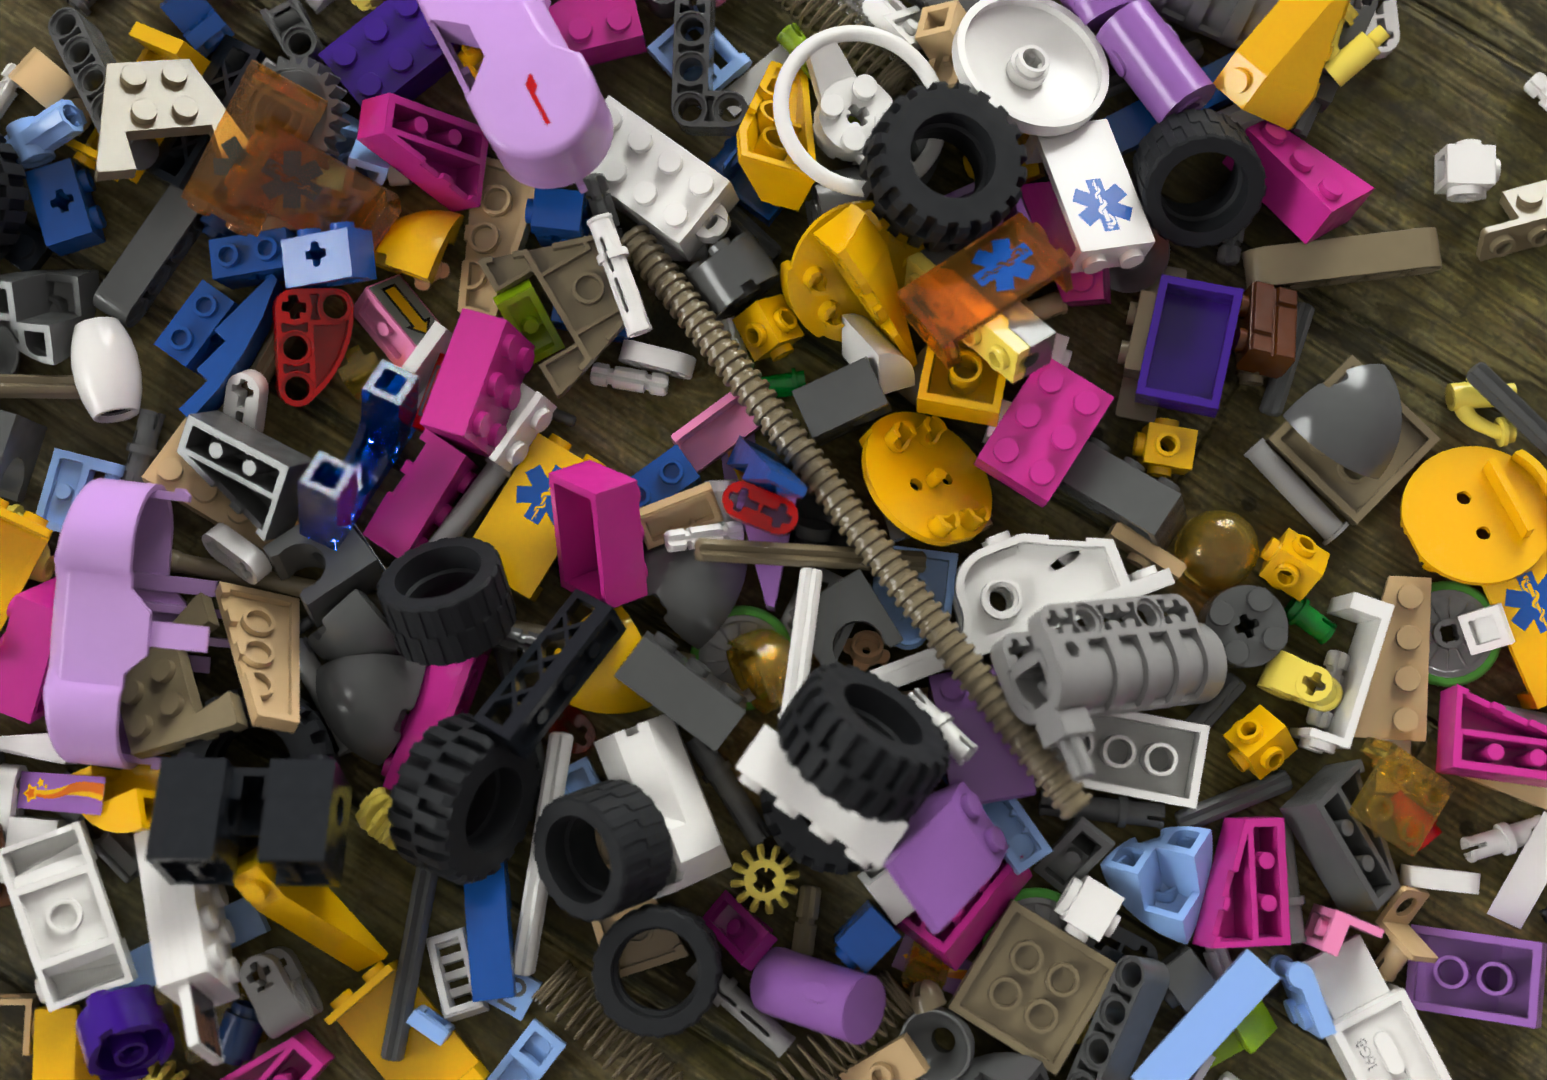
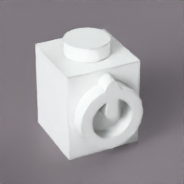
(1466, 170)
(1089, 909)

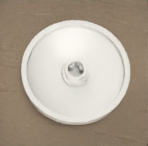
(1033, 63)

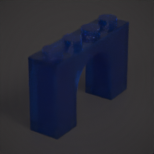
(337, 491)

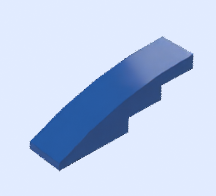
(242, 339)
(490, 936)

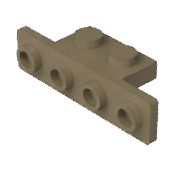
(1528, 224)
(1132, 352)

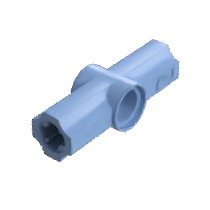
(40, 135)

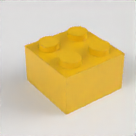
(964, 392)

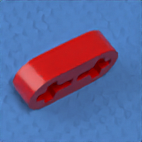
(764, 499)

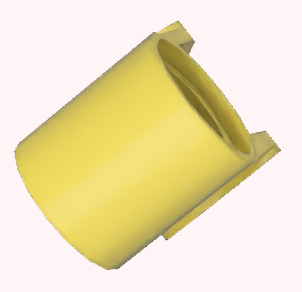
(1295, 680)

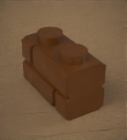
(1266, 330)

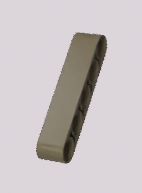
(1345, 259)

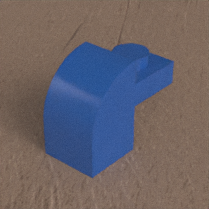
(198, 23)

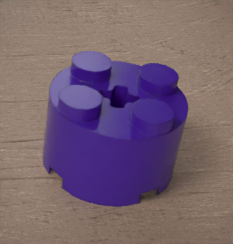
(123, 1033)

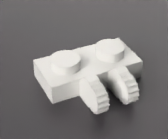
(894, 18)

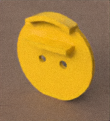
(817, 288)
(925, 452)
(1505, 500)

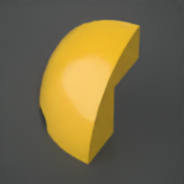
(418, 243)
(602, 690)
(126, 799)

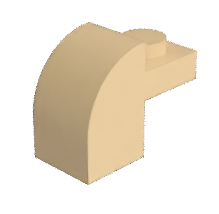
(936, 34)
(47, 82)

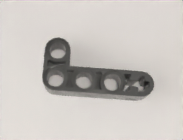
(700, 92)

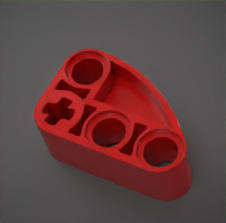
(323, 338)

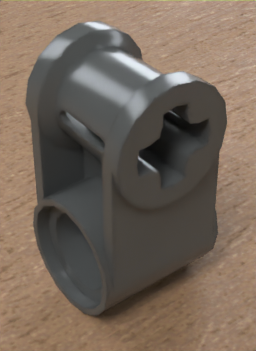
(293, 29)

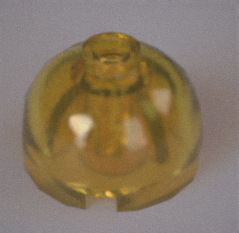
(1217, 549)
(760, 664)

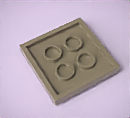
(1344, 489)
(1033, 986)

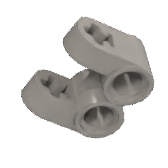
(285, 999)

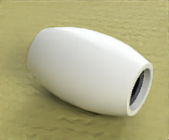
(106, 369)

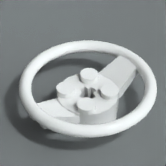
(841, 96)

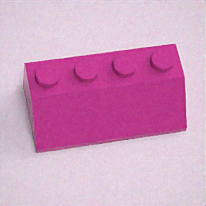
(442, 694)

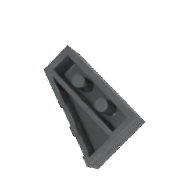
(247, 468)
(1125, 493)
(682, 689)
(1342, 850)

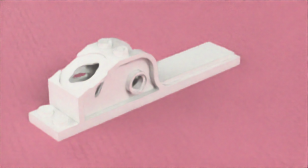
(1023, 575)

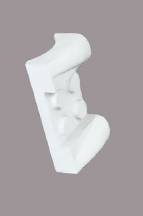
(65, 916)

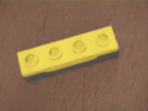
(1012, 342)

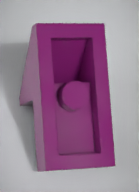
(739, 930)

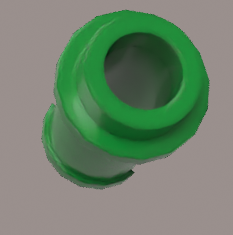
(786, 382)
(1309, 620)

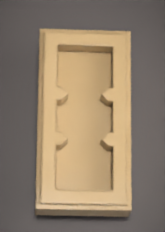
(683, 510)
(1142, 551)
(893, 1061)

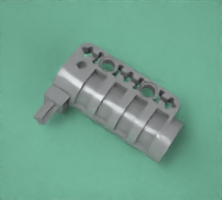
(1106, 667)

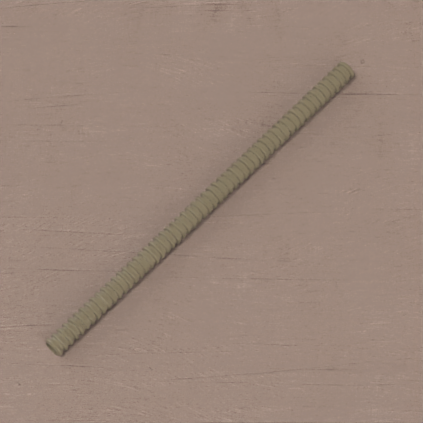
(853, 520)

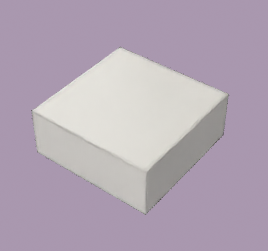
(1486, 628)

